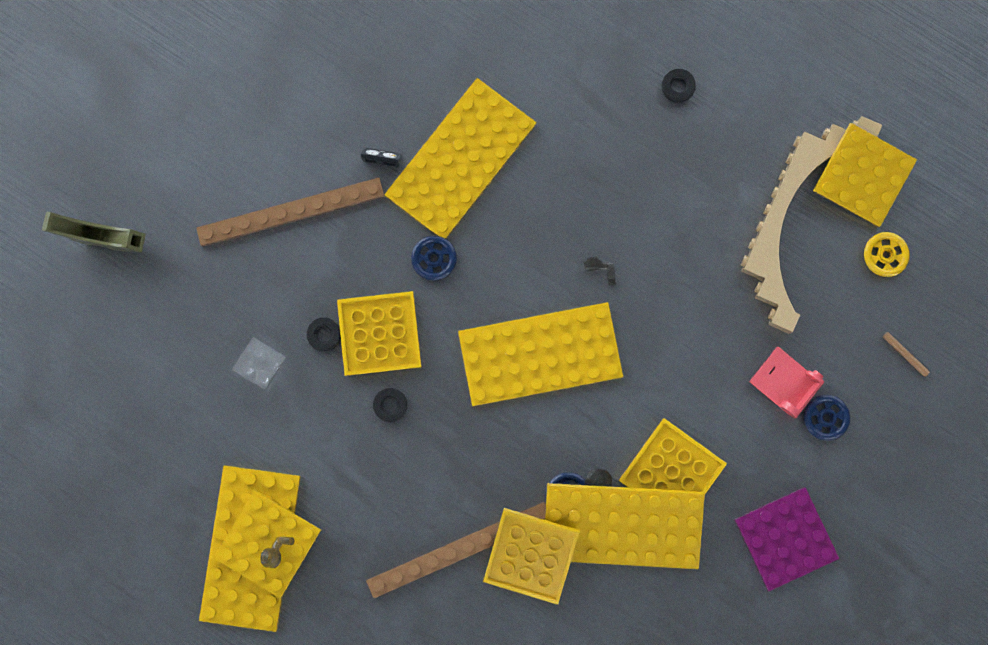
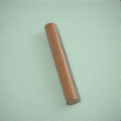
(906, 354)

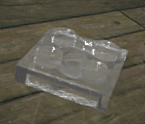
(259, 363)

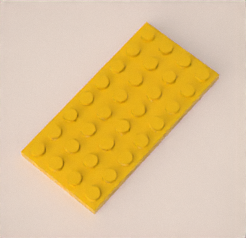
(460, 159)
(540, 354)
(630, 524)
(227, 594)

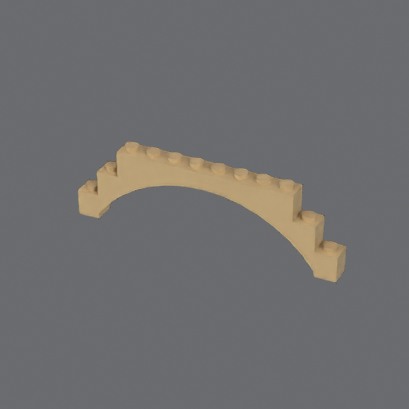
(764, 254)

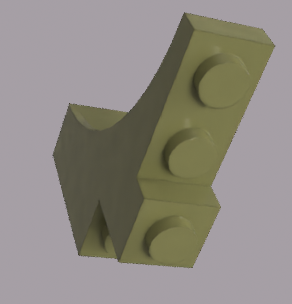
(94, 234)

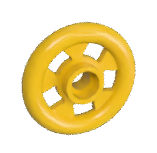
(871, 260)

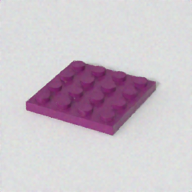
(786, 539)

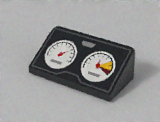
(381, 157)

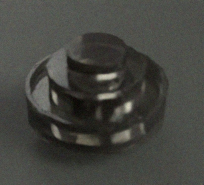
(598, 477)

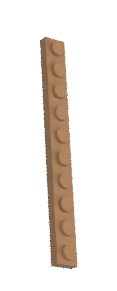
(290, 212)
(441, 557)

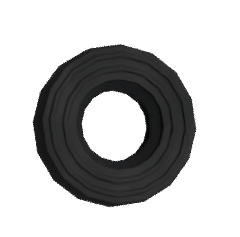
(678, 97)
(315, 326)
(378, 405)

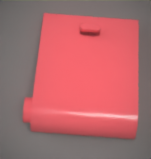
(788, 384)

